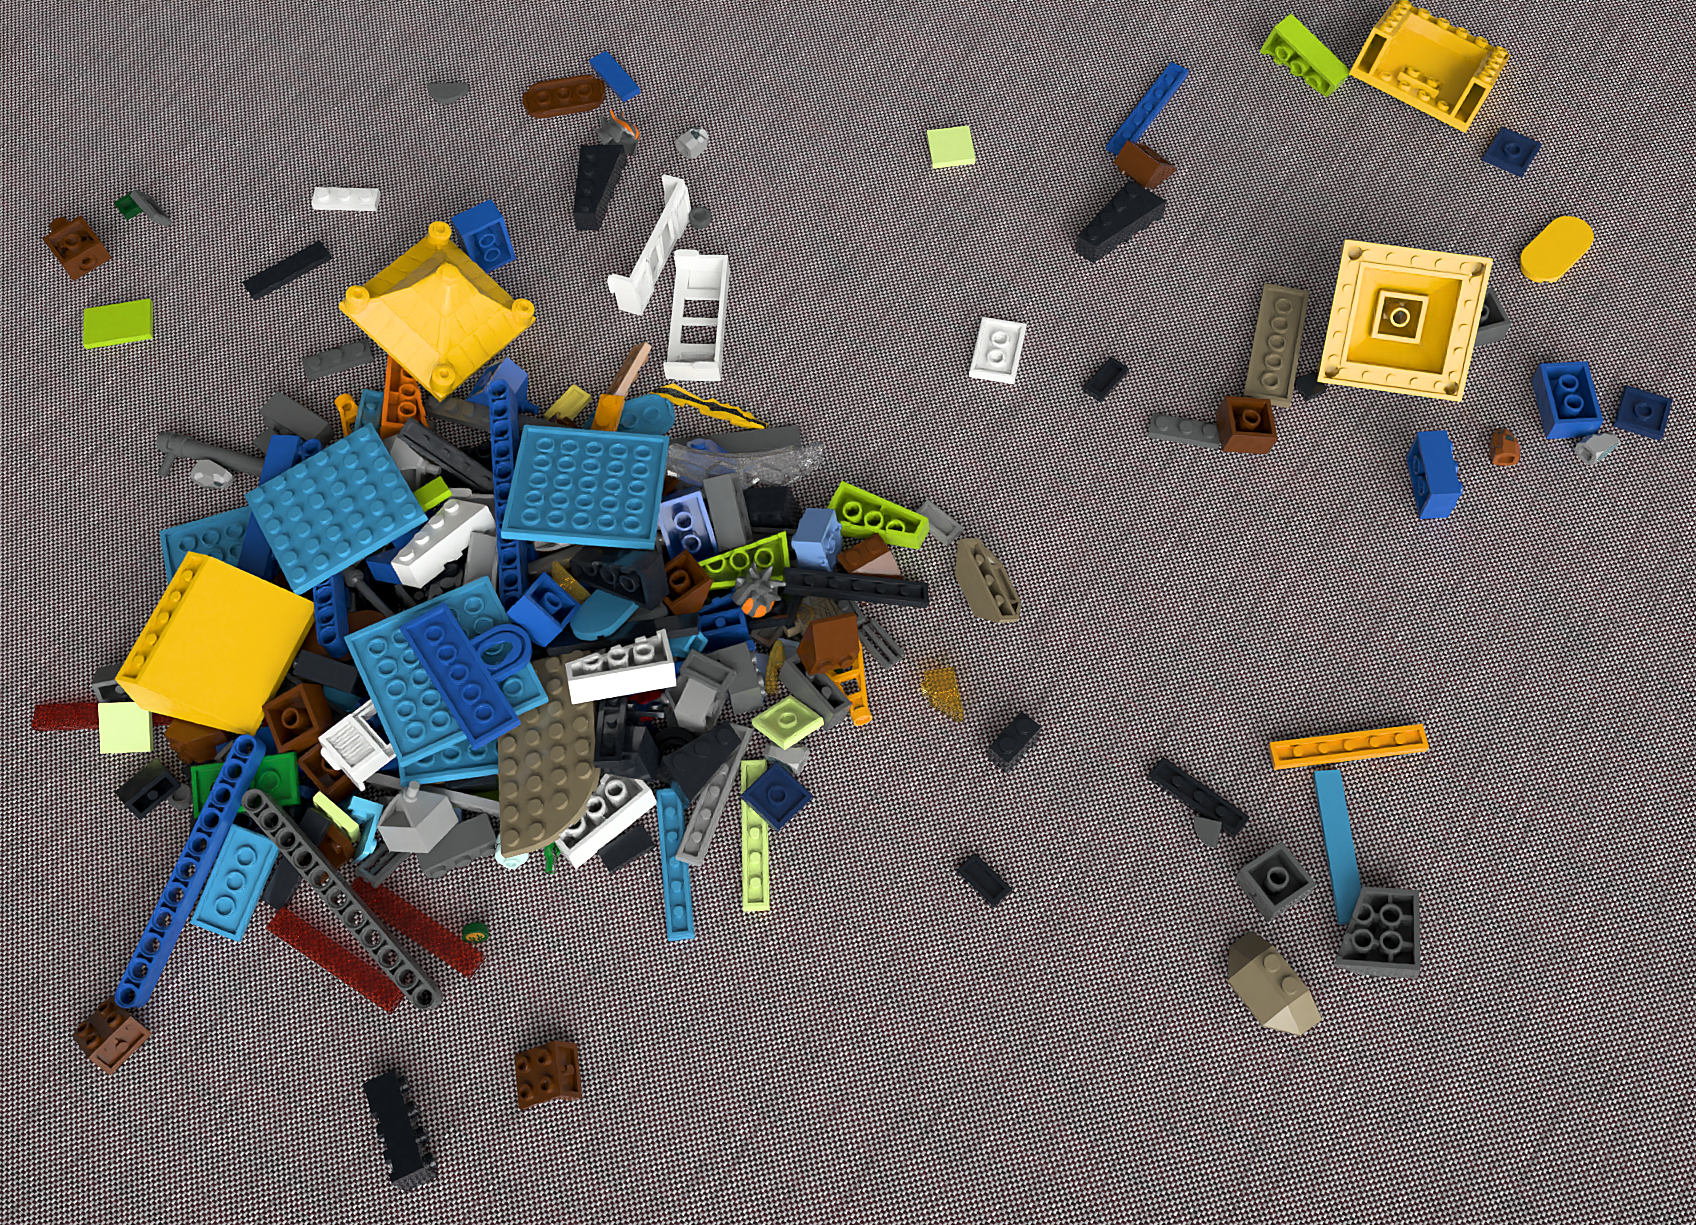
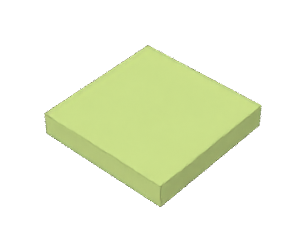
(950, 147)
(787, 722)
(125, 728)
(340, 819)

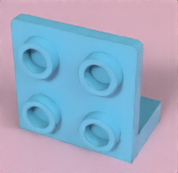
(369, 814)

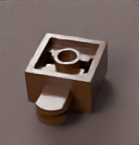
(75, 246)

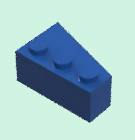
(723, 623)

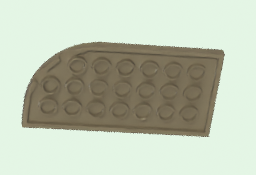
(547, 763)

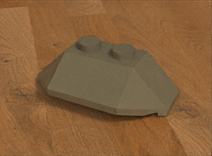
(986, 583)
(1270, 986)

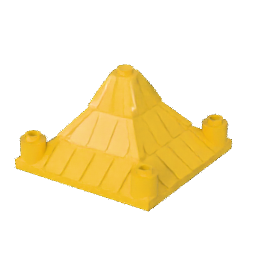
(437, 313)
(1404, 319)

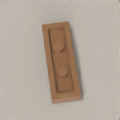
(629, 370)

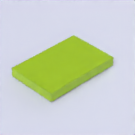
(118, 323)

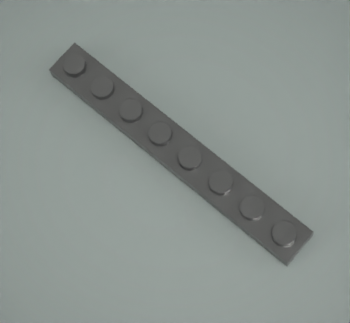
(474, 414)

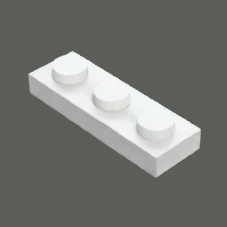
(346, 198)

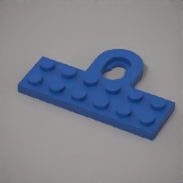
(461, 675)

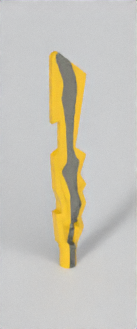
(709, 407)

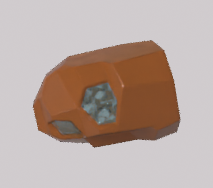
(1504, 448)

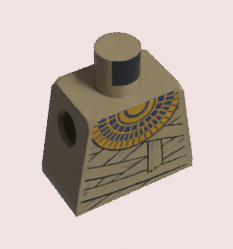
(811, 609)

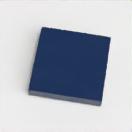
(1512, 152)
(1642, 412)
(776, 796)

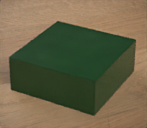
(128, 207)

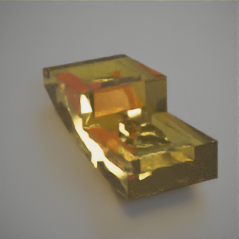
(775, 662)

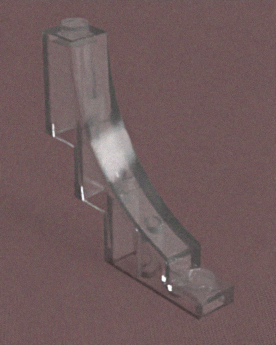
(770, 468)

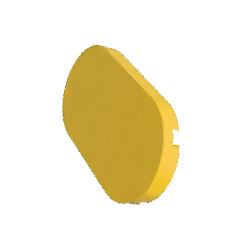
(1556, 249)

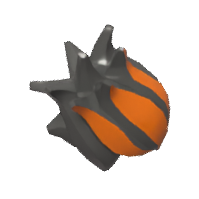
(619, 132)
(756, 591)

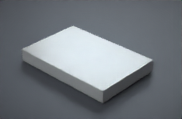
(997, 350)

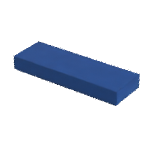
(614, 76)

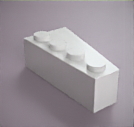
(441, 541)
(622, 670)
(609, 812)

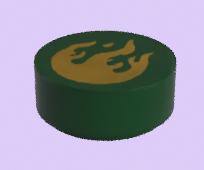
(475, 932)

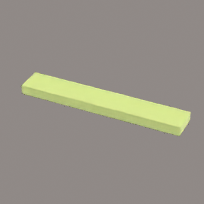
(754, 845)

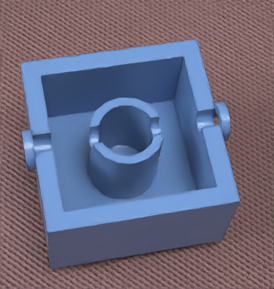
(817, 540)

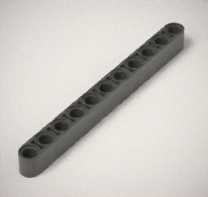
(352, 904)

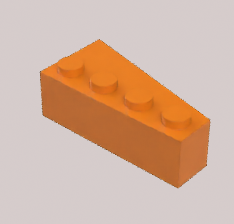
(400, 400)

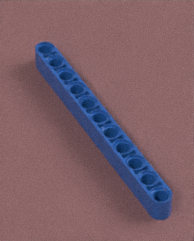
(504, 421)
(329, 595)
(180, 877)

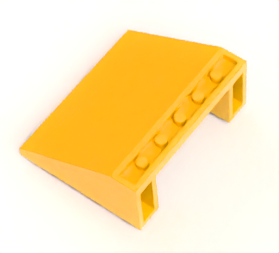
(1430, 64)
(216, 646)

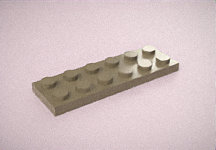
(1276, 344)

